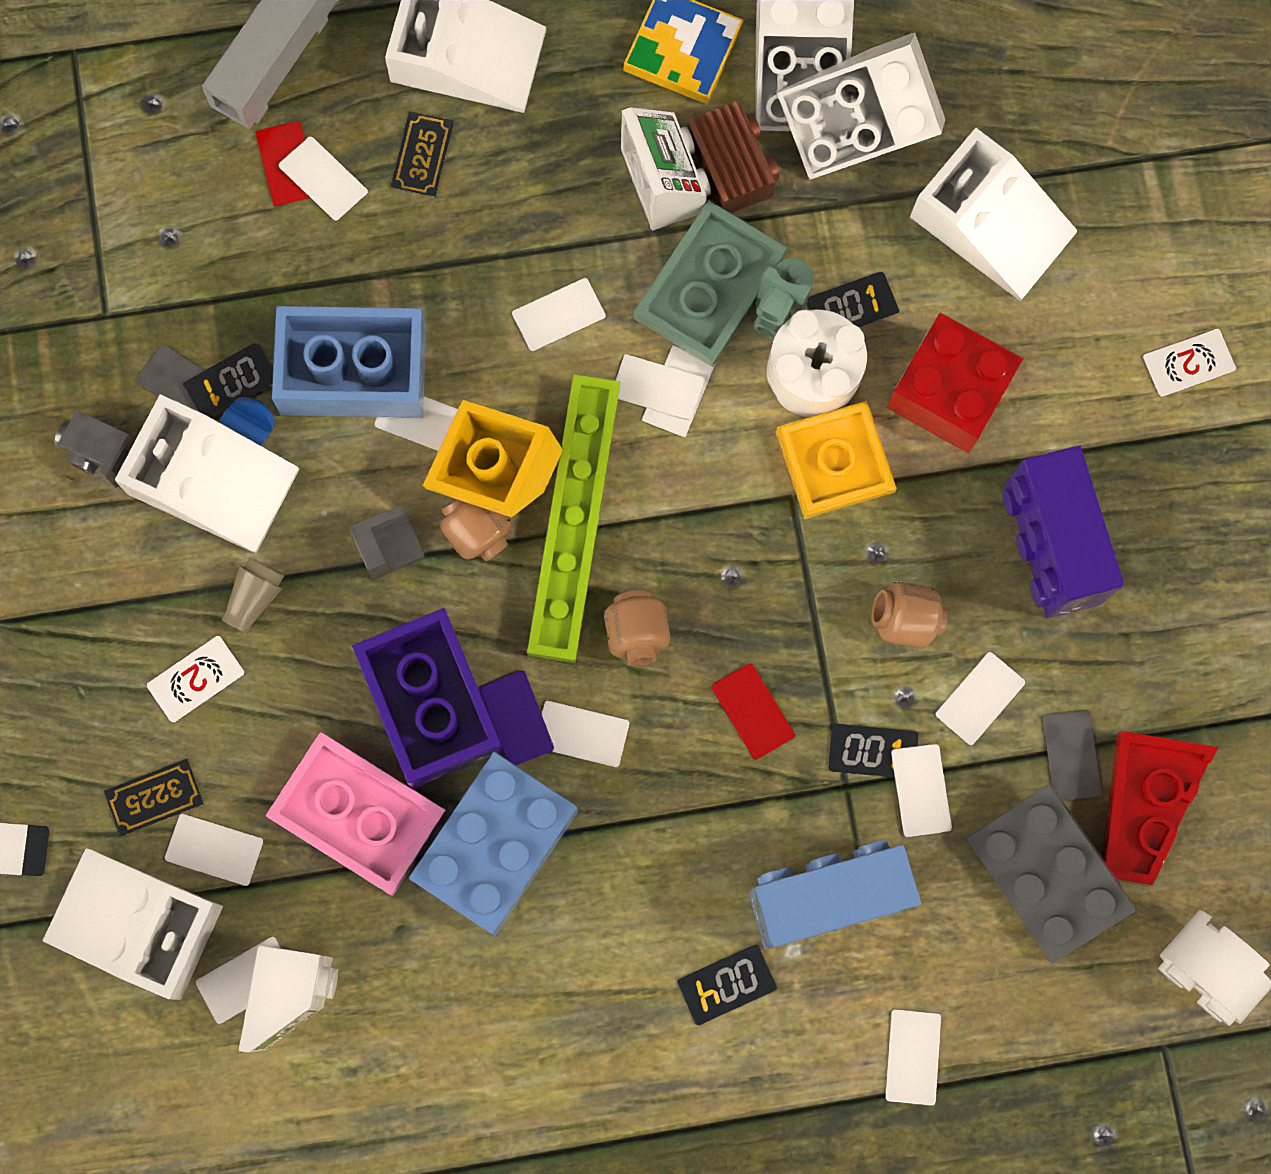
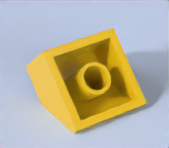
(494, 460)

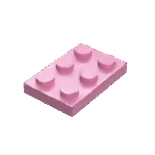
(356, 813)

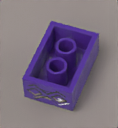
(1062, 532)
(427, 699)

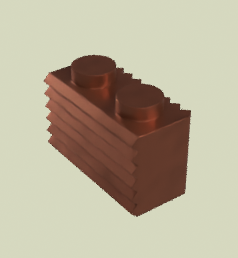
(732, 157)

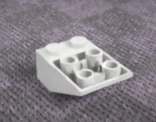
(793, 44)
(465, 50)
(863, 107)
(994, 215)
(206, 474)
(133, 925)

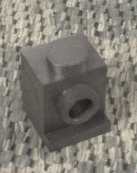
(94, 446)

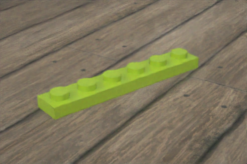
(574, 519)

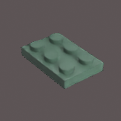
(709, 283)

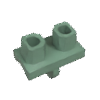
(782, 294)

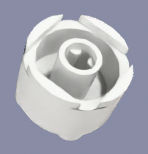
(820, 337)
(1218, 967)

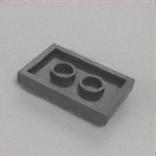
(1051, 873)

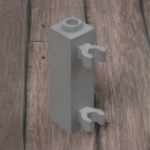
(263, 56)

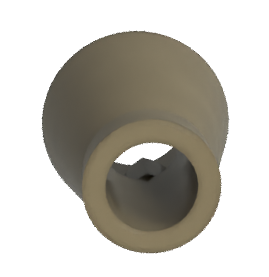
(251, 594)

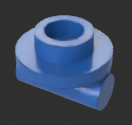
(250, 419)

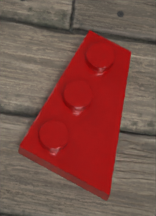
(1147, 801)

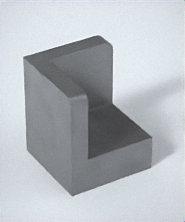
(387, 542)

